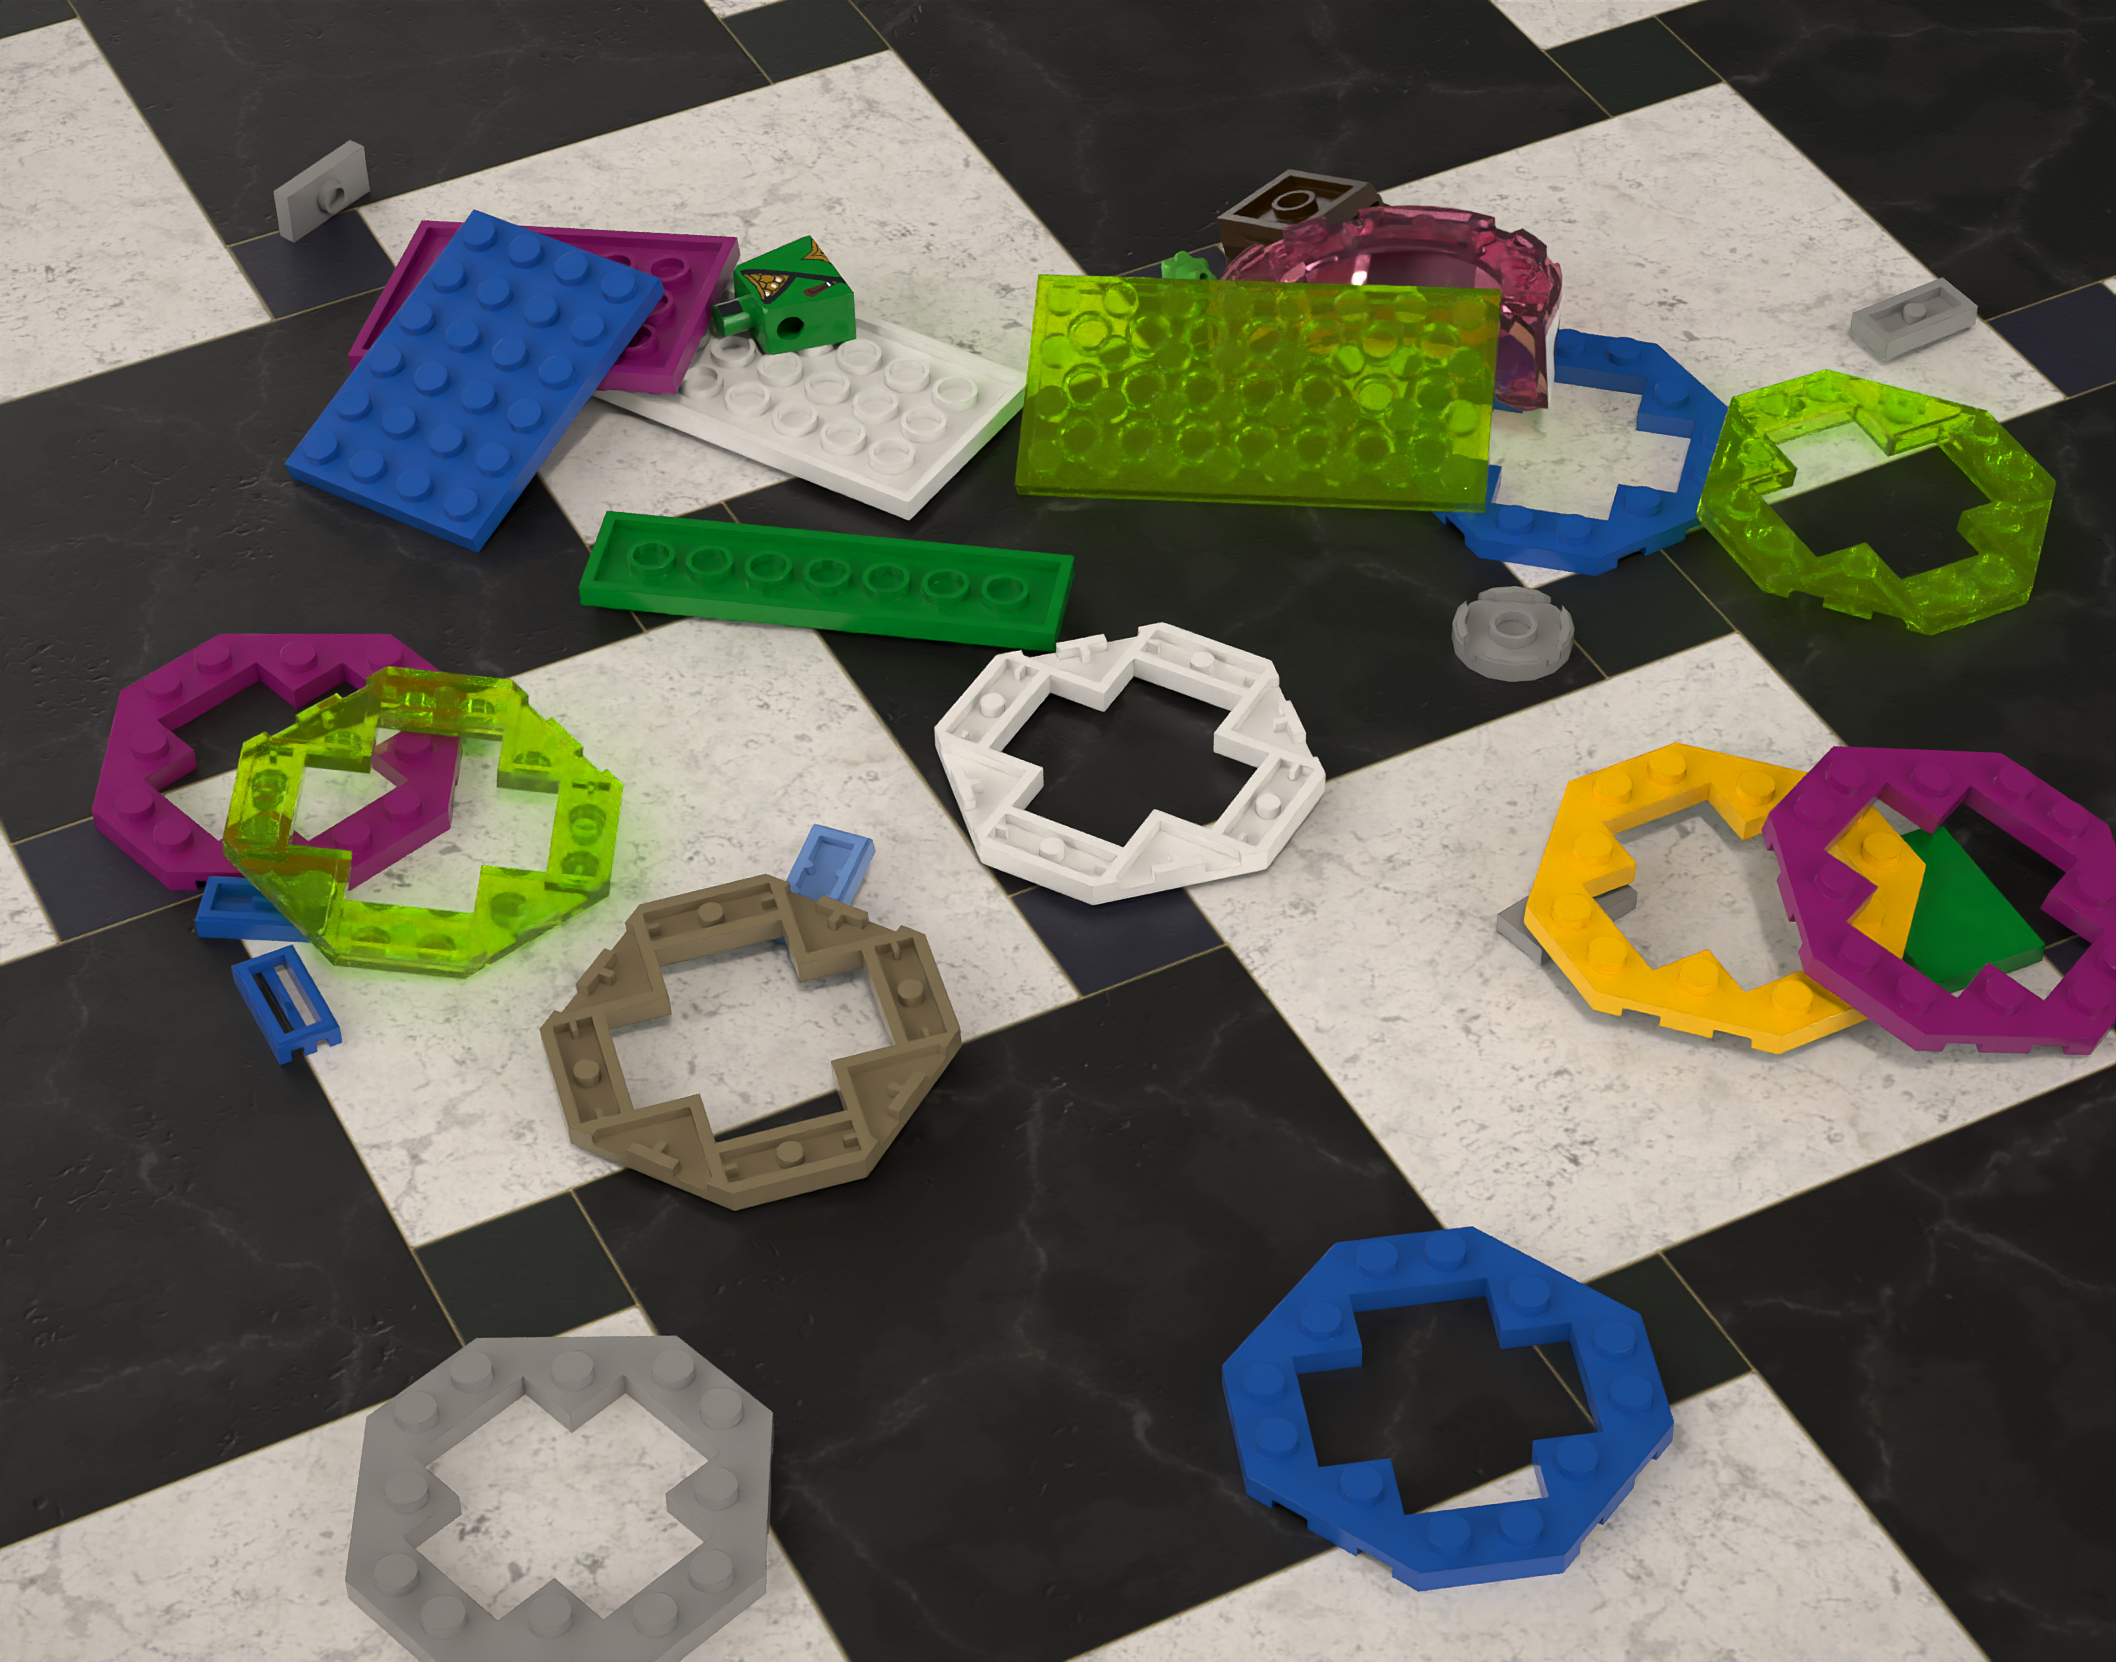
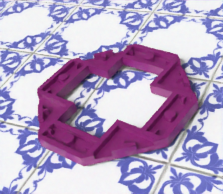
(298, 667)
(1926, 789)

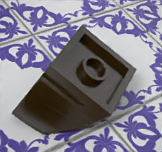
(1290, 200)

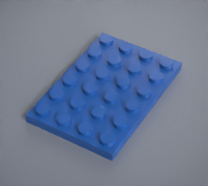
(475, 380)

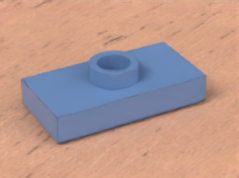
(830, 865)

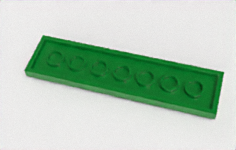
(829, 581)

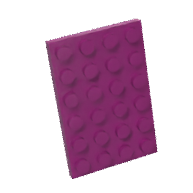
(659, 354)

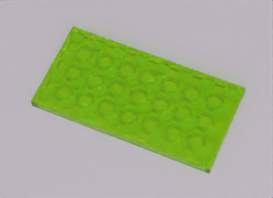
(1260, 393)

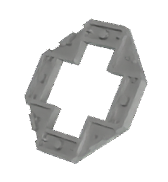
(573, 1381)

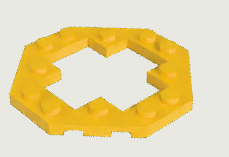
(1697, 990)

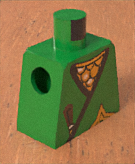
(789, 300)

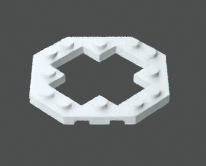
(1165, 849)

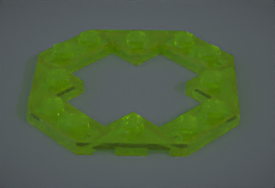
(1855, 578)
(510, 903)

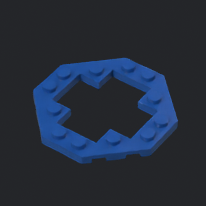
(1640, 516)
(1360, 1502)

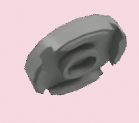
(1512, 634)

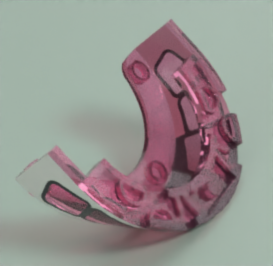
(1434, 250)

